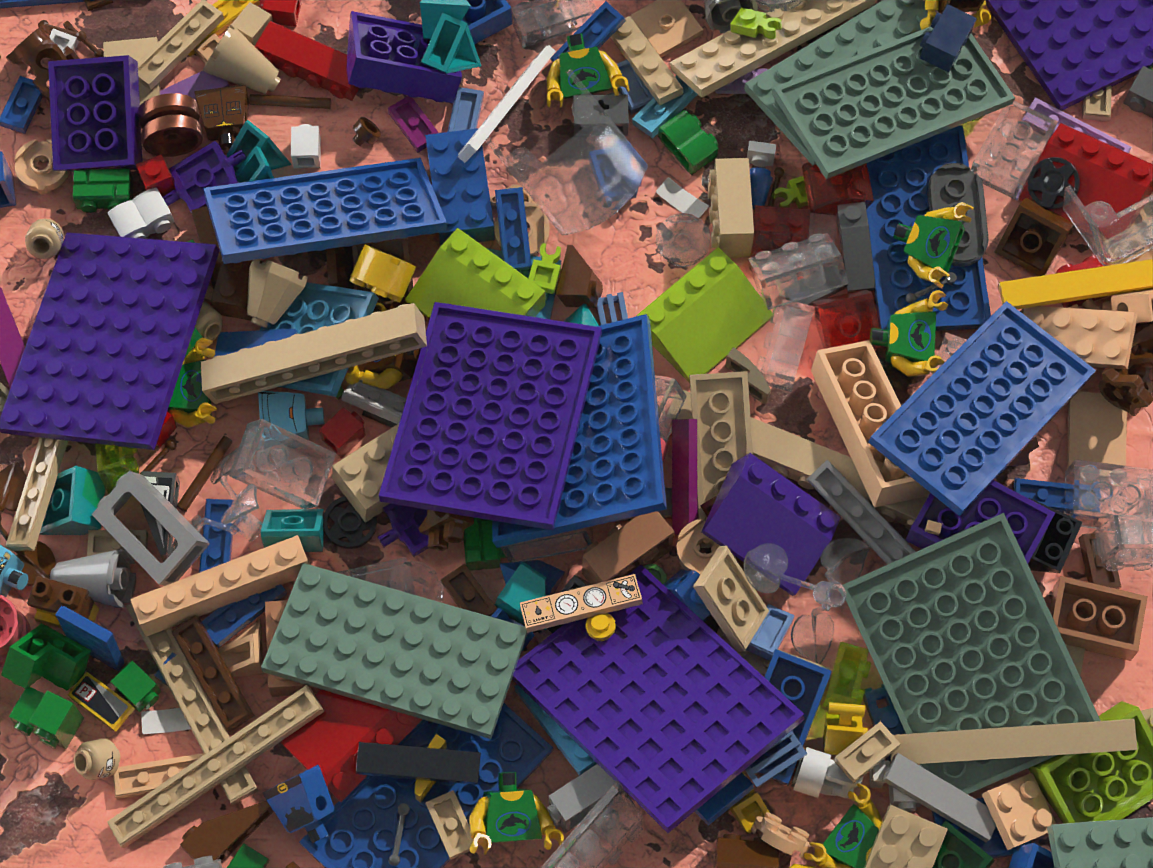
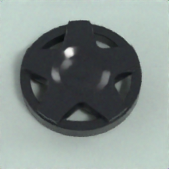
(1052, 181)
(347, 525)

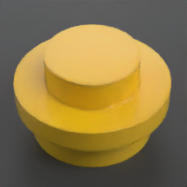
(600, 626)

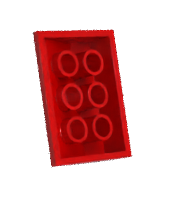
(1103, 170)
(335, 736)

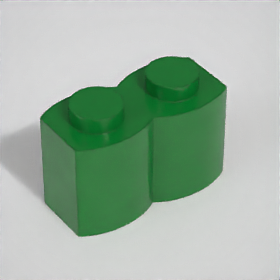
(688, 141)

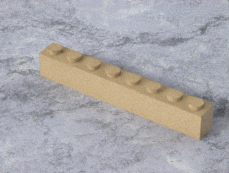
(313, 353)

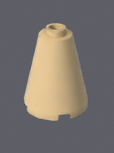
(242, 63)

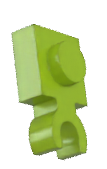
(752, 22)
(795, 193)
(546, 272)

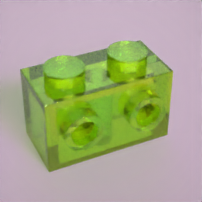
(114, 463)
(847, 674)

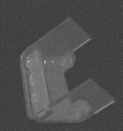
(1112, 235)

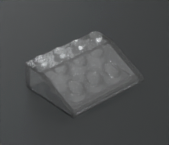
(601, 833)

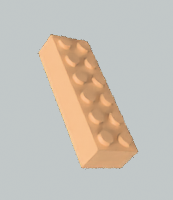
(860, 404)

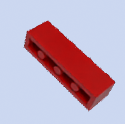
(307, 60)

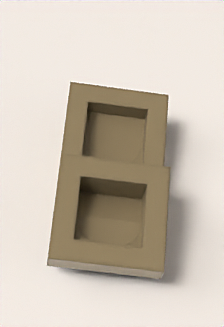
(756, 382)

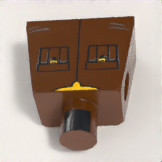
(223, 112)

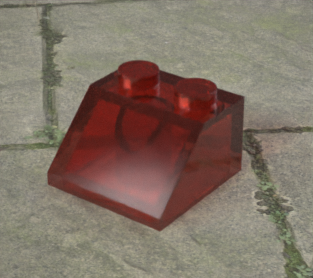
(844, 188)
(777, 227)
(845, 318)

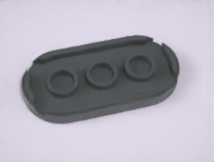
(958, 184)

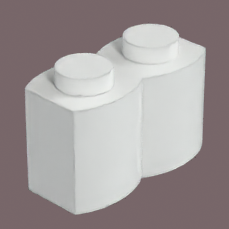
(142, 215)

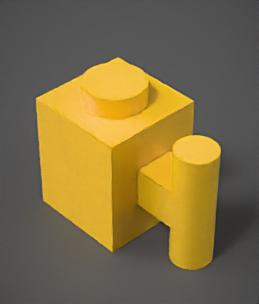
(842, 726)

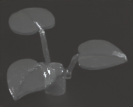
(239, 512)
(844, 562)

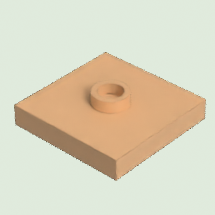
(667, 25)

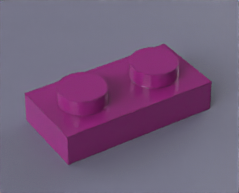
(412, 122)

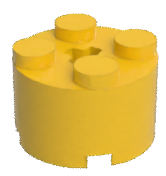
(382, 273)

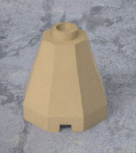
(271, 291)

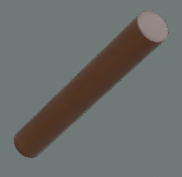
(290, 101)
(204, 473)

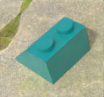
(73, 503)

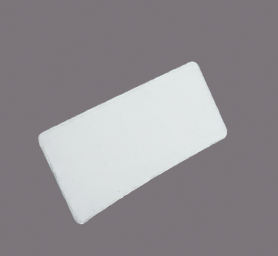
(681, 198)
(163, 721)

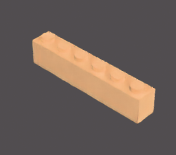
(219, 586)

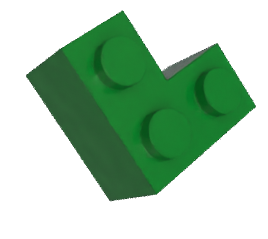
(45, 655)
(47, 717)

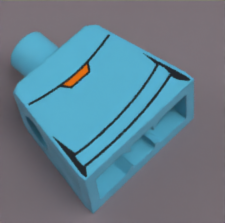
(289, 412)

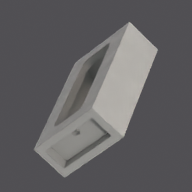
(190, 541)
(578, 797)

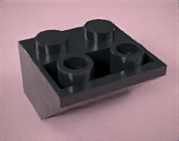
(1055, 543)

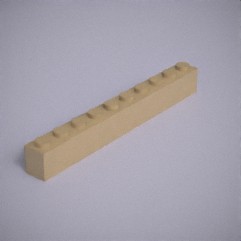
(800, 458)

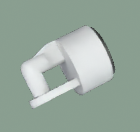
(820, 774)

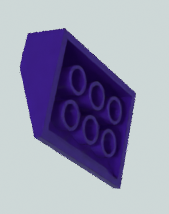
(389, 56)
(95, 113)
(764, 508)
(1024, 516)

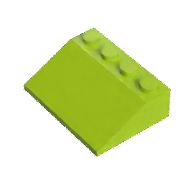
(475, 278)
(705, 315)
(1101, 783)

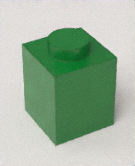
(136, 687)

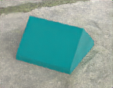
(287, 523)

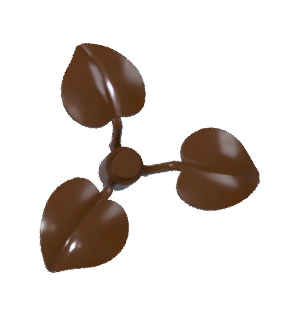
(42, 559)

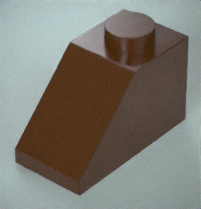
(578, 282)

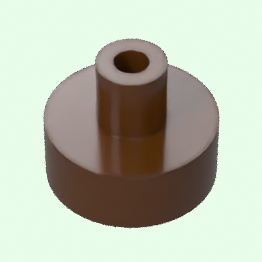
(365, 131)

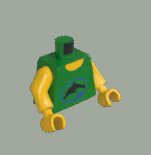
(591, 67)
(934, 241)
(912, 337)
(189, 403)
(510, 816)
(852, 837)

